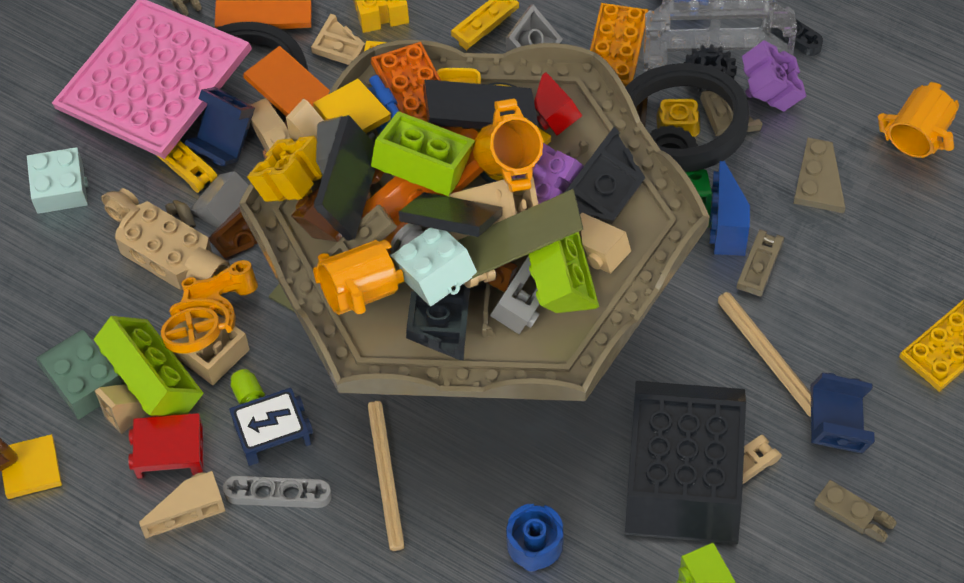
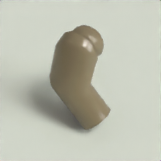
(182, 210)

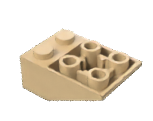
(499, 195)
(218, 357)

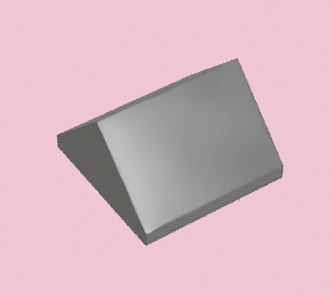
(531, 29)
(220, 199)

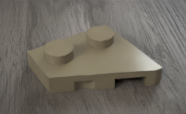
(721, 114)

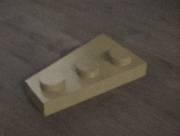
(819, 178)

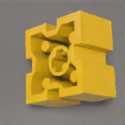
(377, 12)
(287, 170)

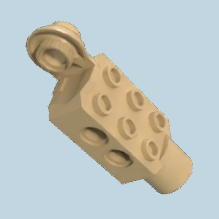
(160, 240)

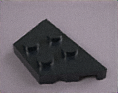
(607, 180)
(442, 324)

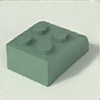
(77, 371)

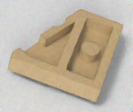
(337, 42)

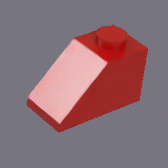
(554, 106)

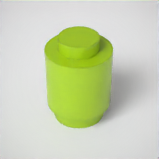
(245, 386)

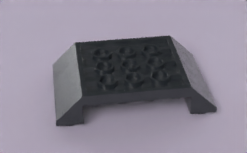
(686, 462)

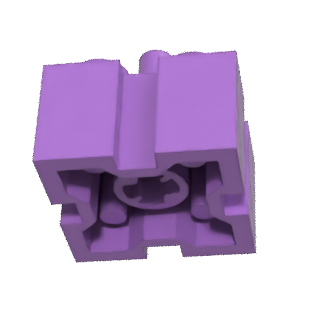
(773, 76)
(553, 173)

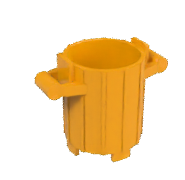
(922, 122)
(509, 146)
(357, 276)

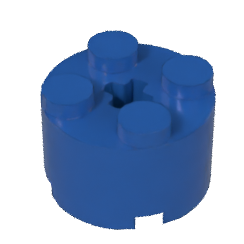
(534, 536)

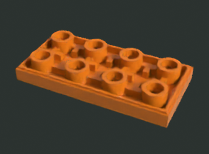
(278, 13)
(404, 75)
(284, 81)

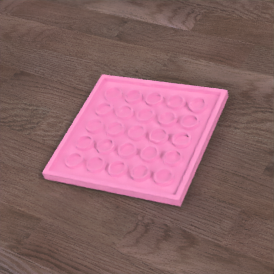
(150, 76)

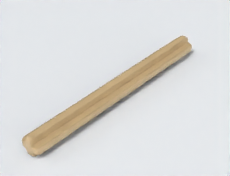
(766, 351)
(386, 477)

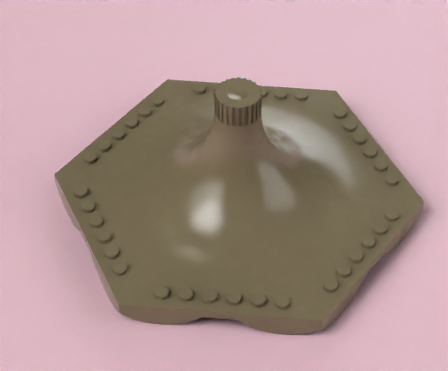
(561, 352)

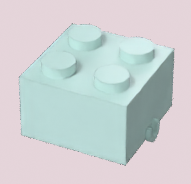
(57, 180)
(434, 264)

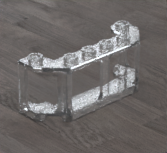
(729, 38)

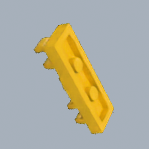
(483, 21)

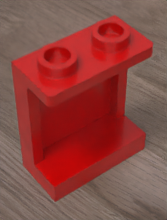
(166, 444)

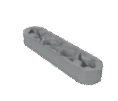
(276, 496)

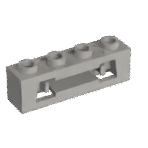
(513, 311)

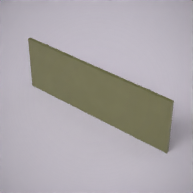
(524, 233)

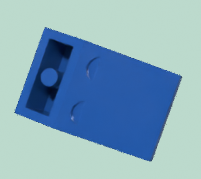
(728, 214)

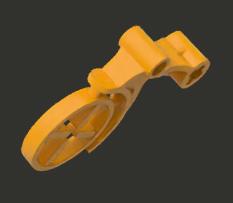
(204, 300)

